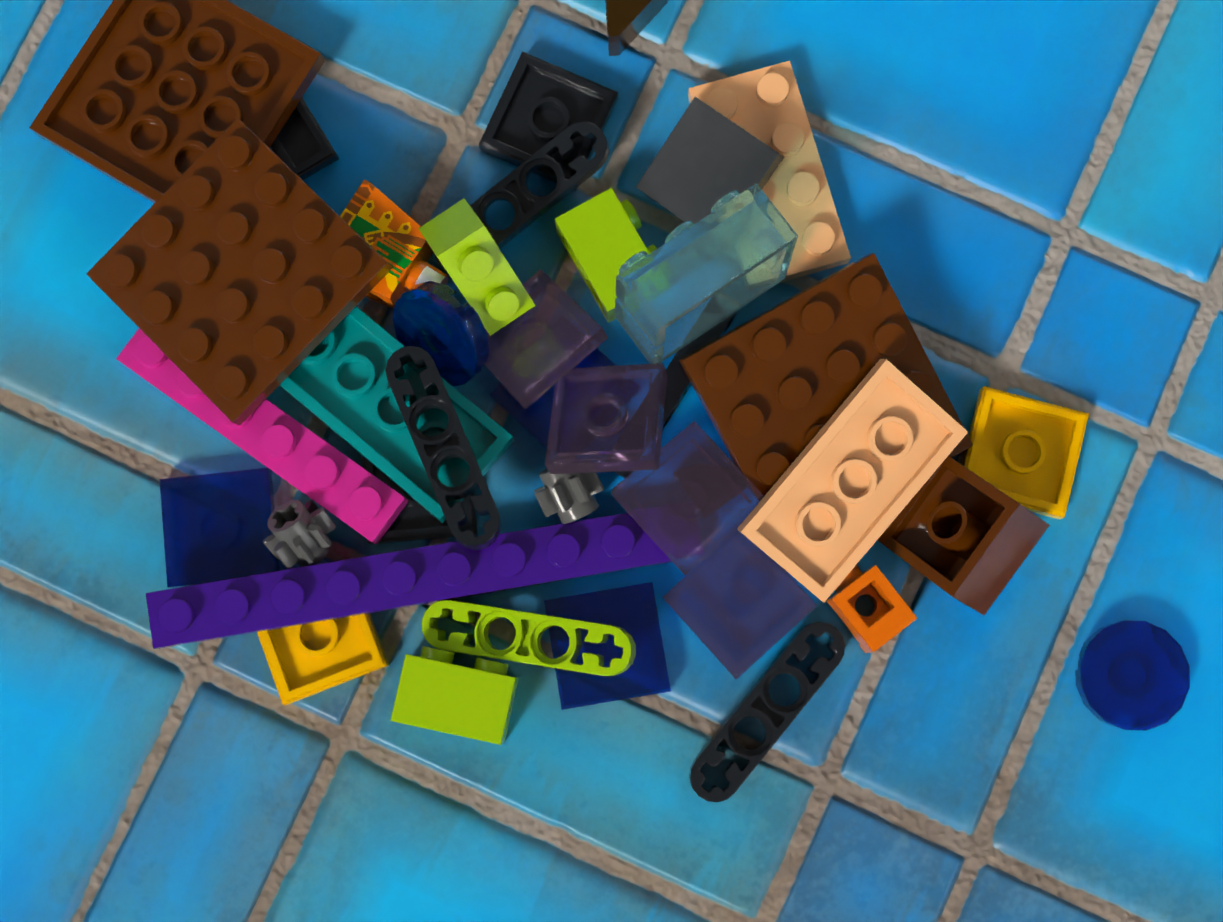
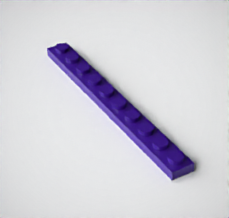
(397, 580)

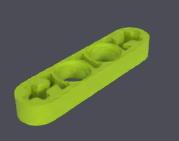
(527, 642)

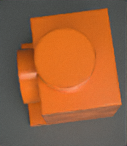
(889, 611)

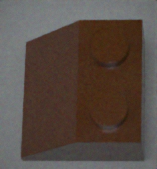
(964, 535)

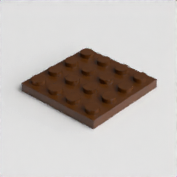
(167, 83)
(238, 272)
(798, 362)

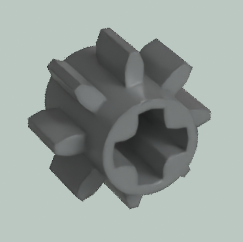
(568, 494)
(299, 533)

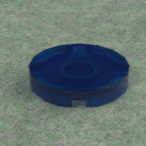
(439, 324)
(1132, 675)

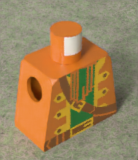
(395, 239)

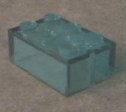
(703, 273)

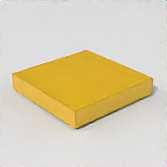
(1026, 449)
(321, 655)

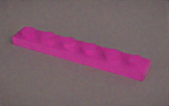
(280, 445)

